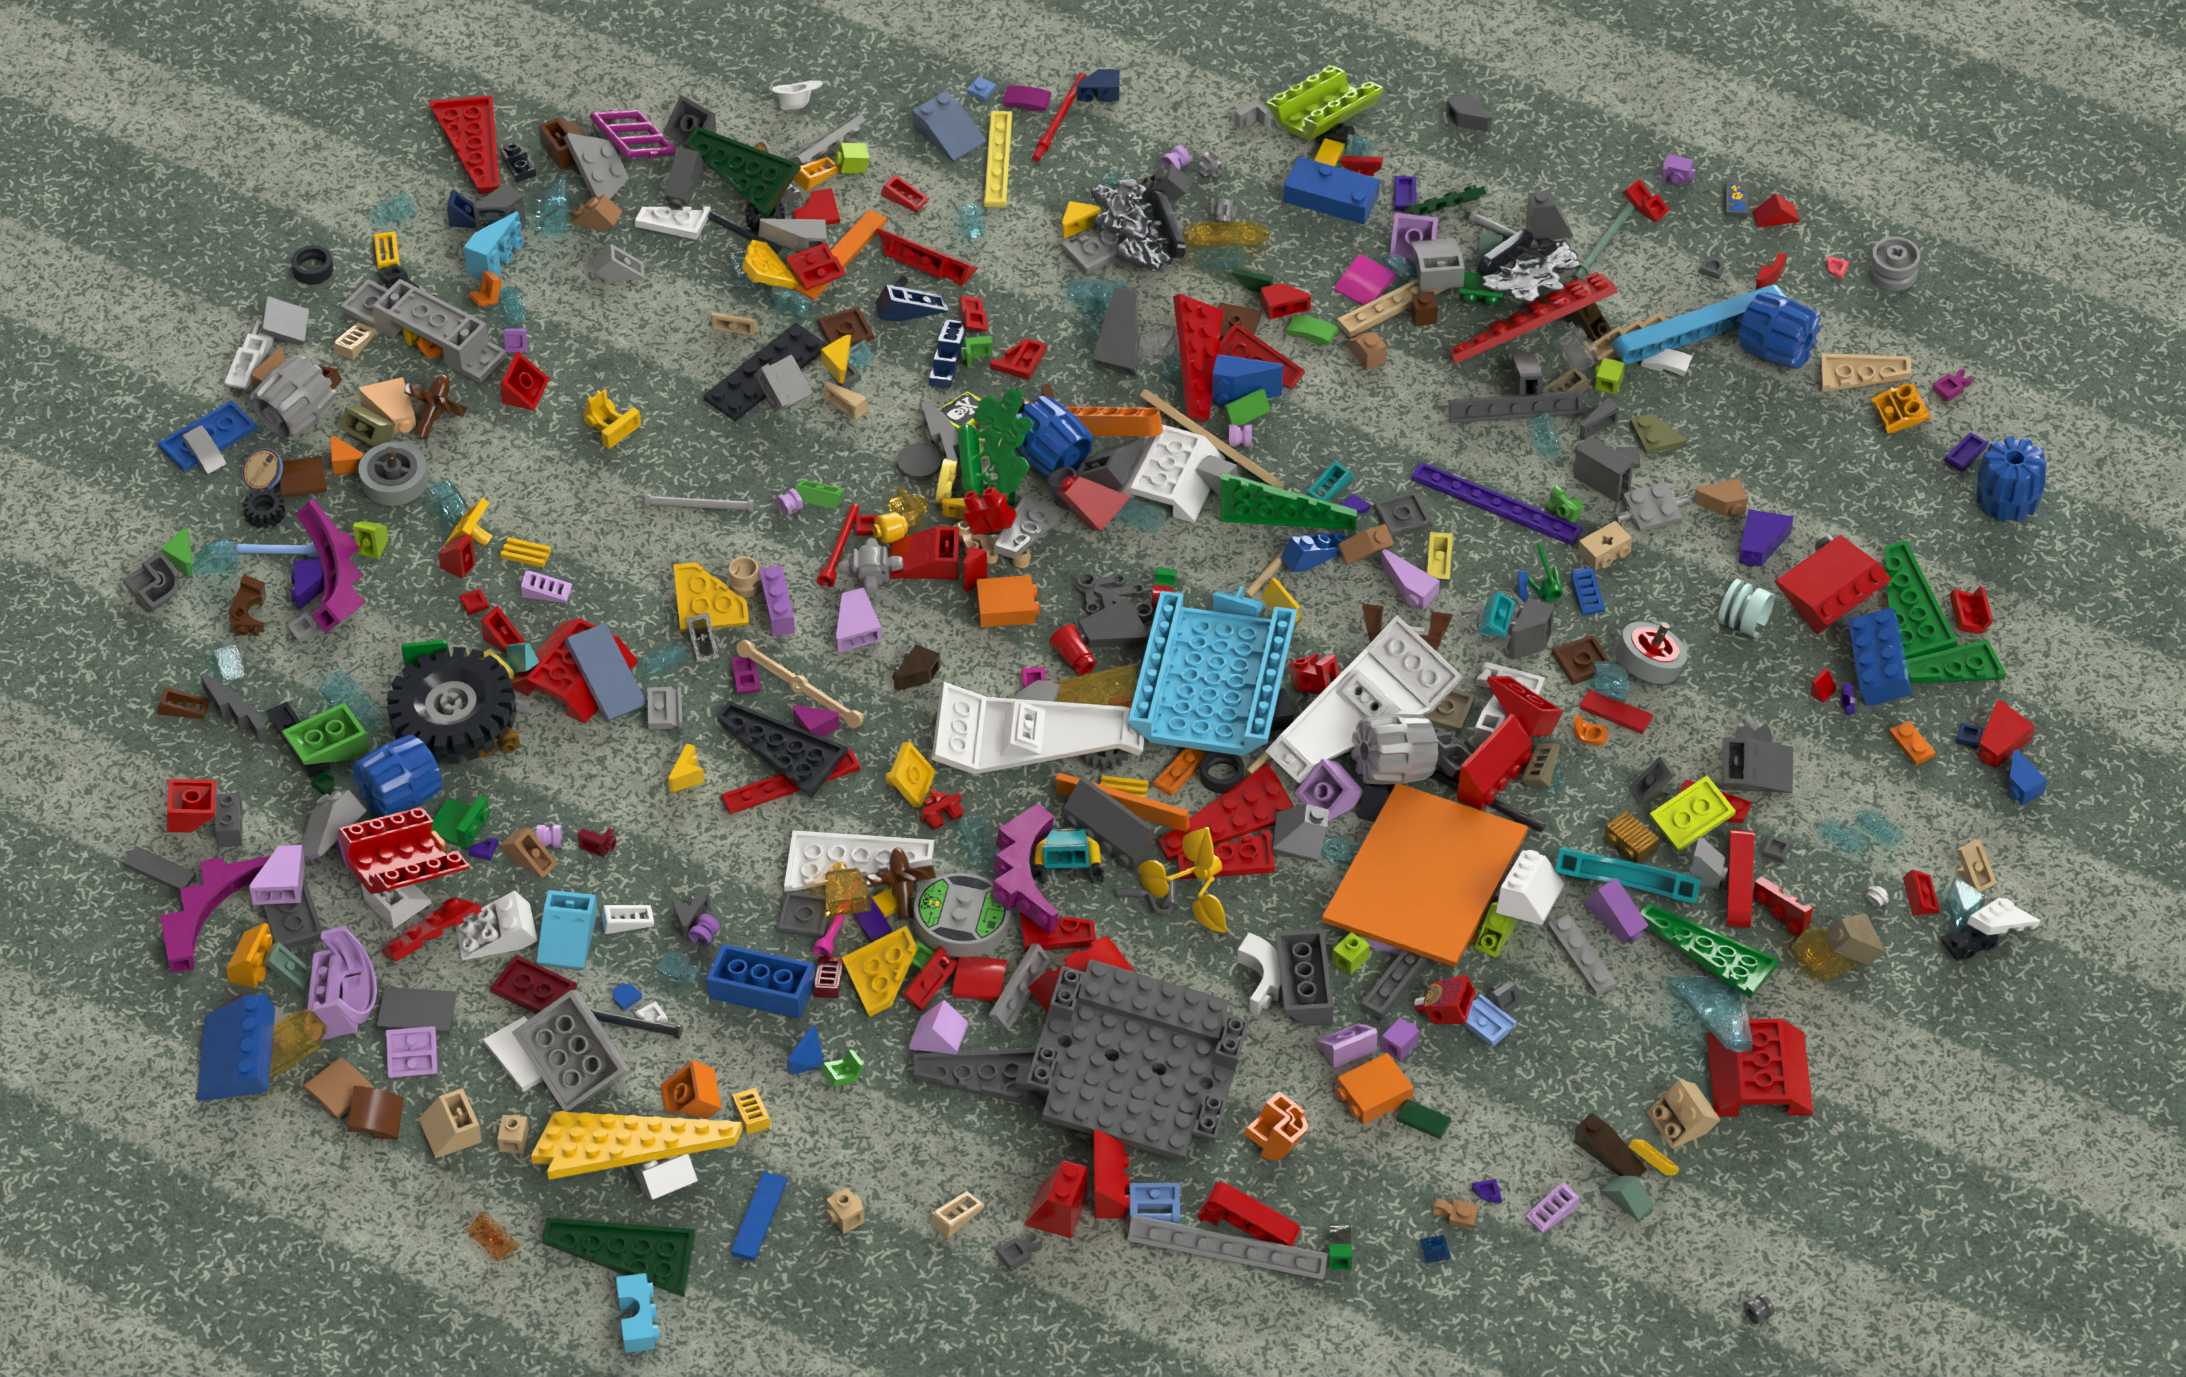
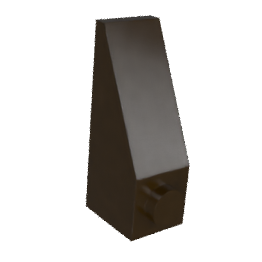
(1607, 1147)

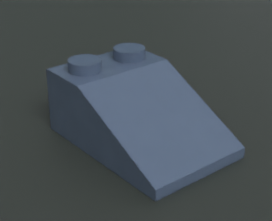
(947, 126)

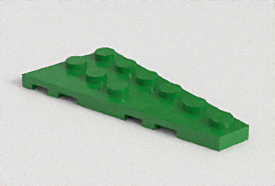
(1263, 504)
(1916, 608)
(1726, 958)

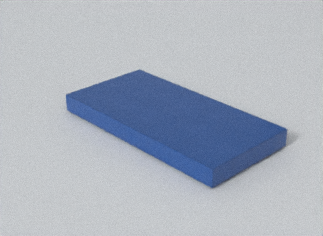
(223, 425)

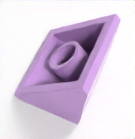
(1411, 228)
(940, 1030)
(1348, 1044)

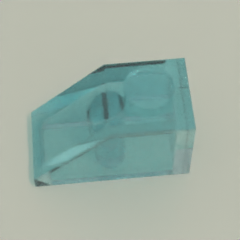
(217, 557)

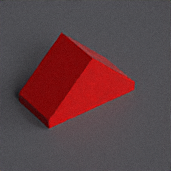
(1775, 212)
(499, 630)

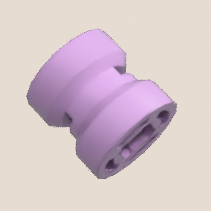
(1178, 157)
(1240, 435)
(550, 836)

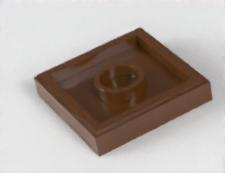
(846, 323)
(1579, 657)

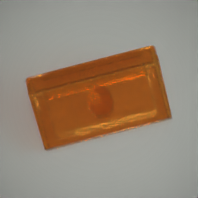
(492, 1236)

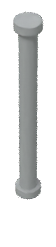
(1475, 217)
(699, 503)

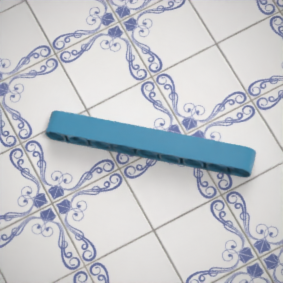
(1686, 328)

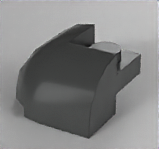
(153, 582)
(1452, 753)

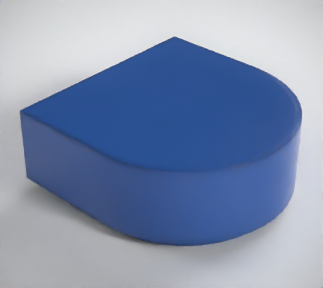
(625, 996)

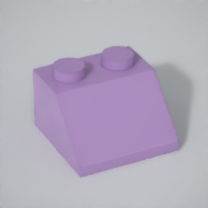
(1330, 788)

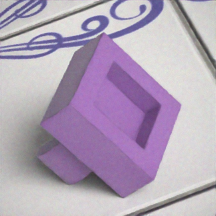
(515, 340)

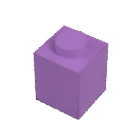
(1400, 1039)

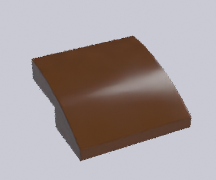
(302, 477)
(375, 1112)

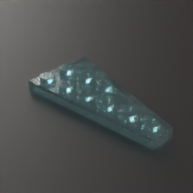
(1718, 1007)

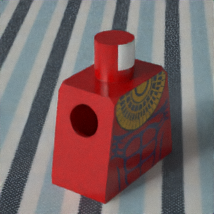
(1448, 1001)

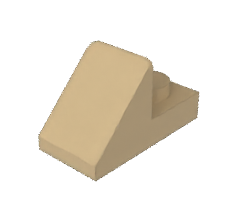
(1976, 866)

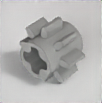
(1211, 164)
(1223, 210)

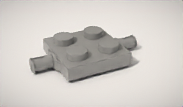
(1652, 507)

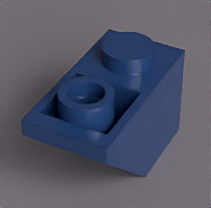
(1107, 83)

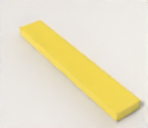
(998, 159)

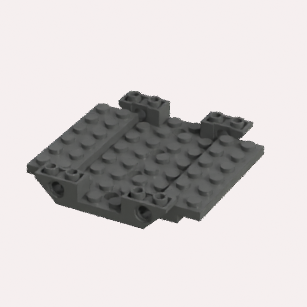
(1145, 1028)

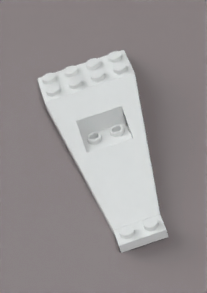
(1393, 671)
(993, 732)

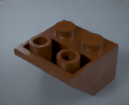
(552, 139)

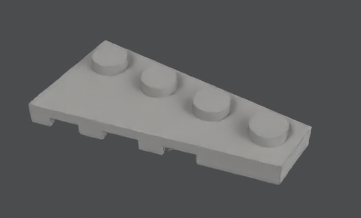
(1096, 251)
(1031, 522)

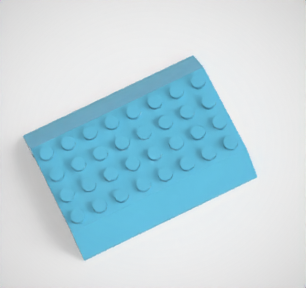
(1210, 677)

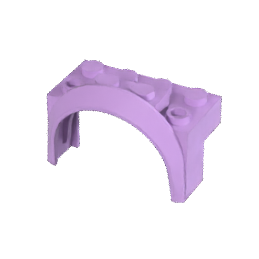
(328, 971)

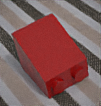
(1060, 1200)

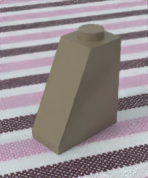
(1855, 939)

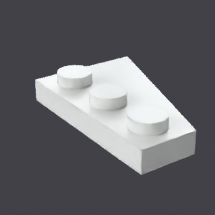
(682, 223)
(2000, 917)

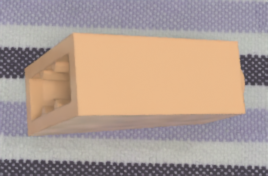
(390, 403)

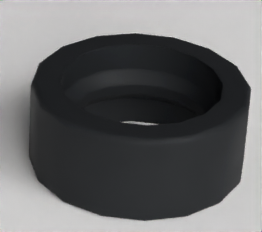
(312, 277)
(1221, 785)

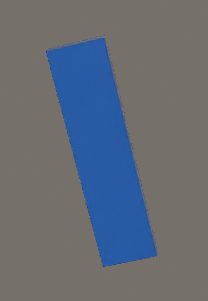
(759, 1216)

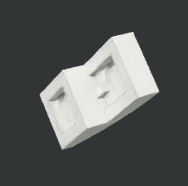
(1670, 360)

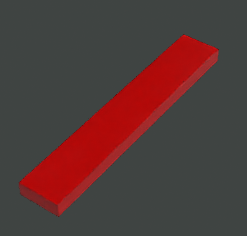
(777, 787)

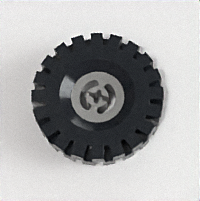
(446, 684)

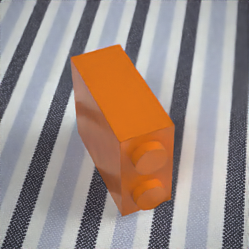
(1007, 601)
(1374, 1088)

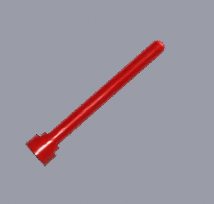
(828, 574)

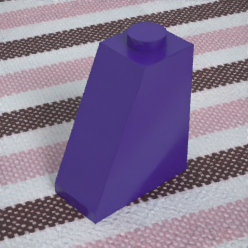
(1762, 536)

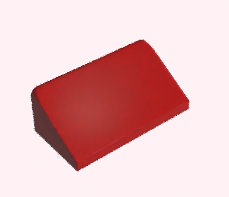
(974, 567)
(1920, 893)

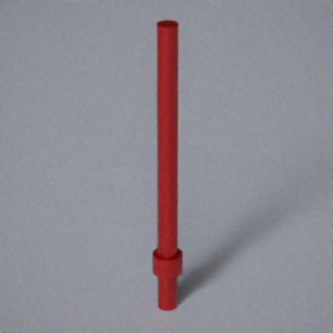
(1045, 142)

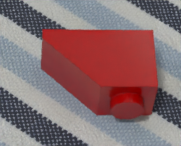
(1284, 300)
(458, 556)

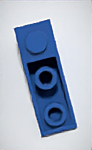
(1311, 550)

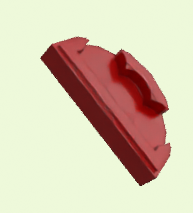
(1362, 164)

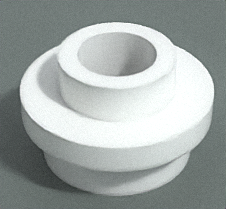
(1877, 896)

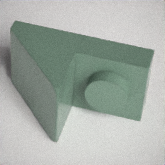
(287, 967)

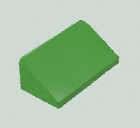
(1247, 408)
(819, 493)

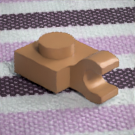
(1460, 1213)

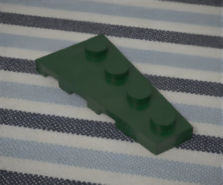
(1449, 200)

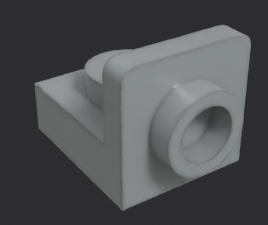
(1249, 113)

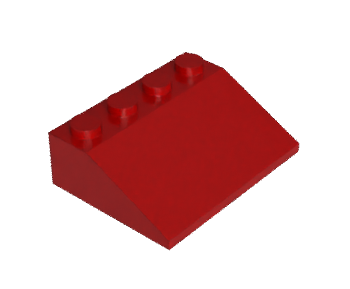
(1832, 583)

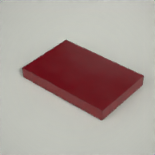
(530, 985)

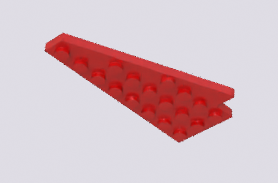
(1538, 313)

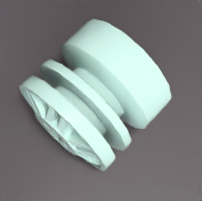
(1743, 607)

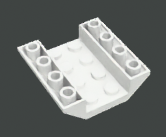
(1168, 471)

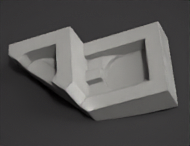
(1039, 691)

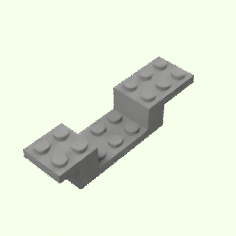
(406, 306)

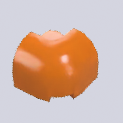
(1278, 1127)

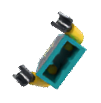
(1067, 850)

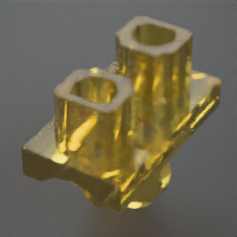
(913, 506)

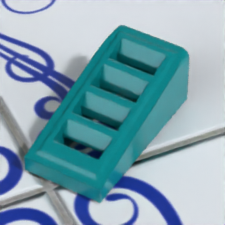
(1334, 468)

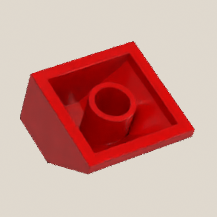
(190, 804)

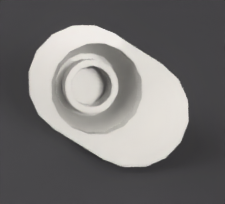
(795, 95)

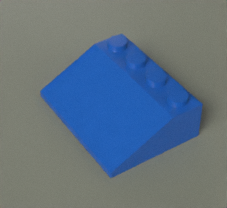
(237, 1049)

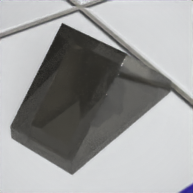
(701, 637)

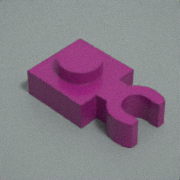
(1950, 386)

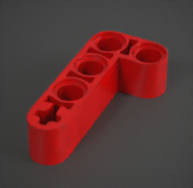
(1248, 1215)

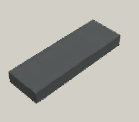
(159, 869)

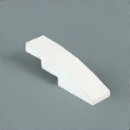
(249, 358)

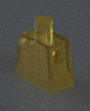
(845, 891)

